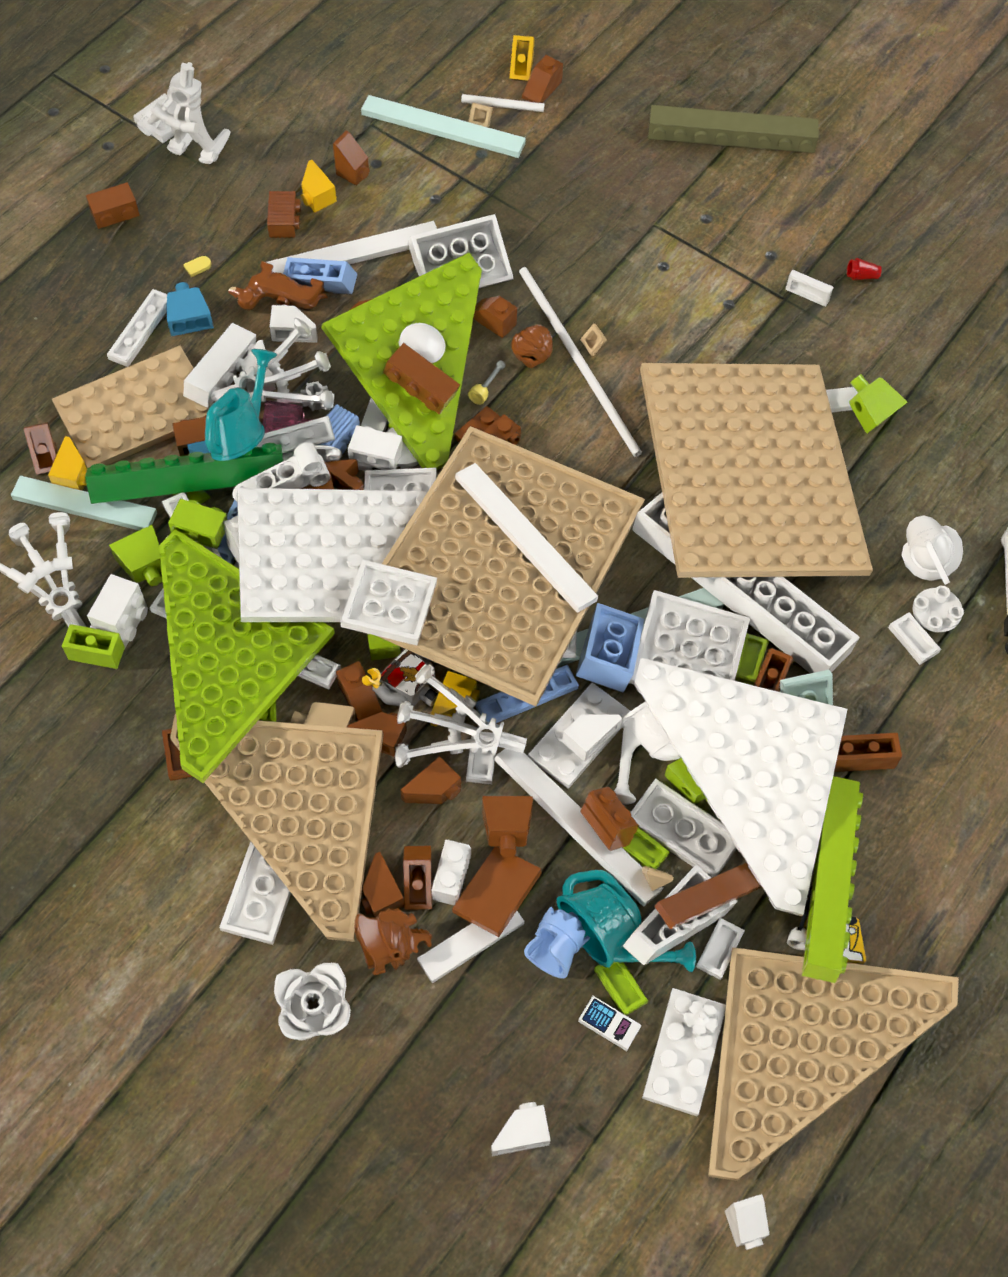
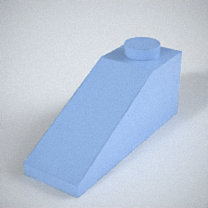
(336, 275)

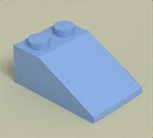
(610, 648)

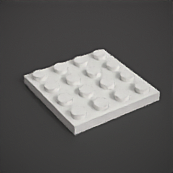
(692, 636)

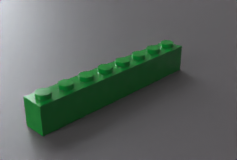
(176, 474)

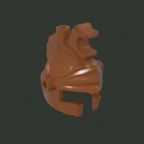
(388, 938)

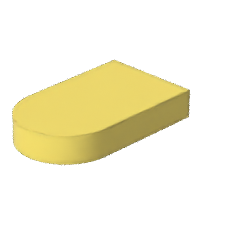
(197, 265)

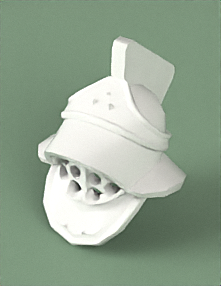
(931, 549)

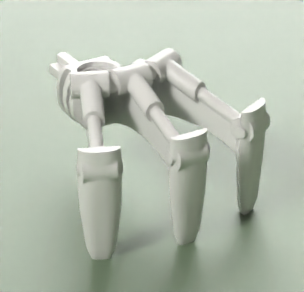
(186, 94)
(281, 378)
(20, 535)
(455, 724)

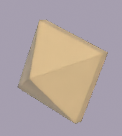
(480, 114)
(593, 339)
(656, 877)

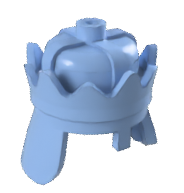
(556, 942)

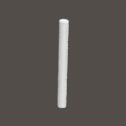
(505, 103)

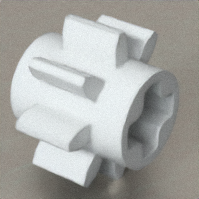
(314, 389)

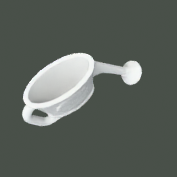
(641, 729)

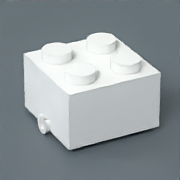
(119, 608)

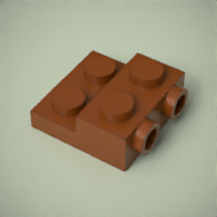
(493, 424)

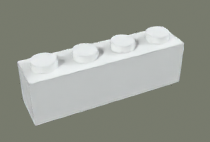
(219, 365)

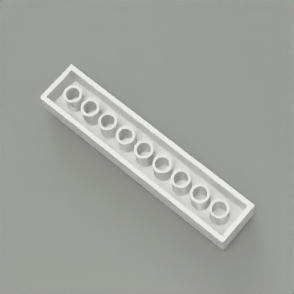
(771, 603)

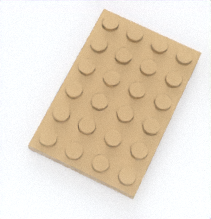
(129, 408)

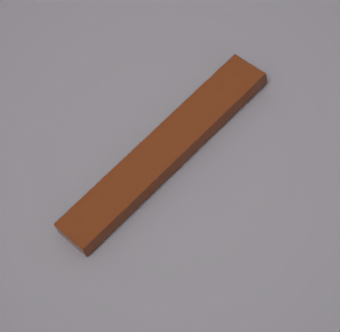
(707, 896)

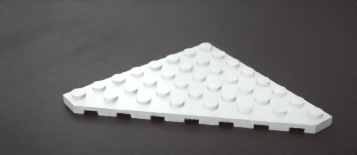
(759, 763)

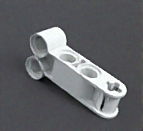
(305, 466)

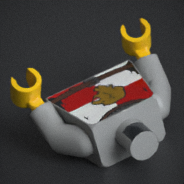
(398, 681)

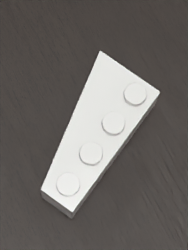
(654, 935)

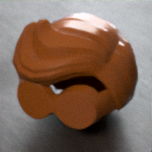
(534, 342)

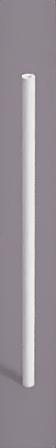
(582, 365)

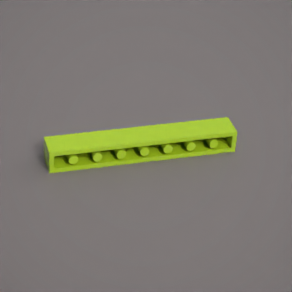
(831, 884)

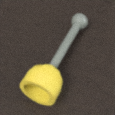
(479, 392)

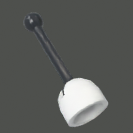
(797, 935)

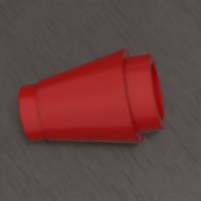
(861, 269)

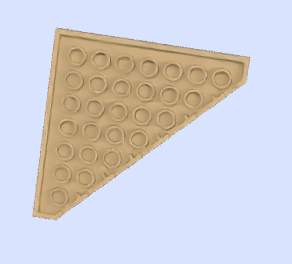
(307, 810)
(806, 1044)

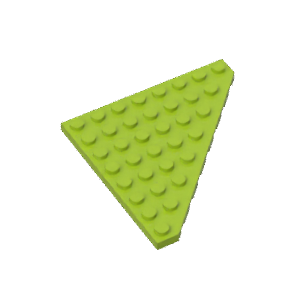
(372, 333)
(223, 667)

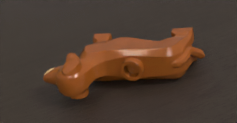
(280, 288)

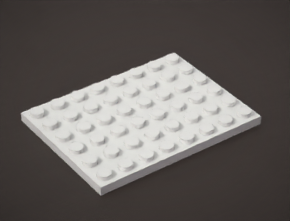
(307, 547)

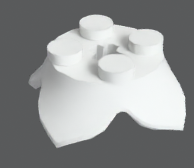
(296, 988)

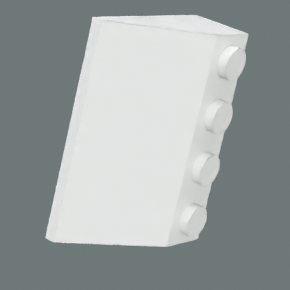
(478, 237)

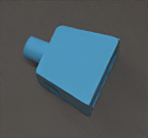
(187, 310)

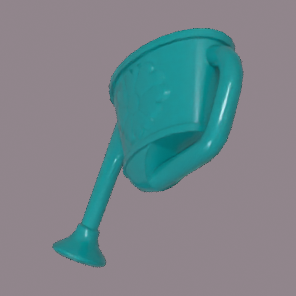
(234, 419)
(610, 919)

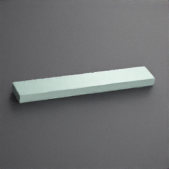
(78, 503)

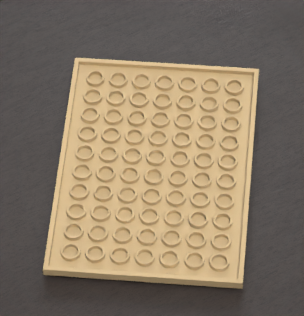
(752, 471)
(490, 604)

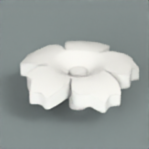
(701, 1018)

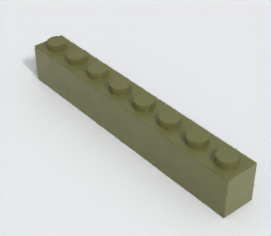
(733, 128)

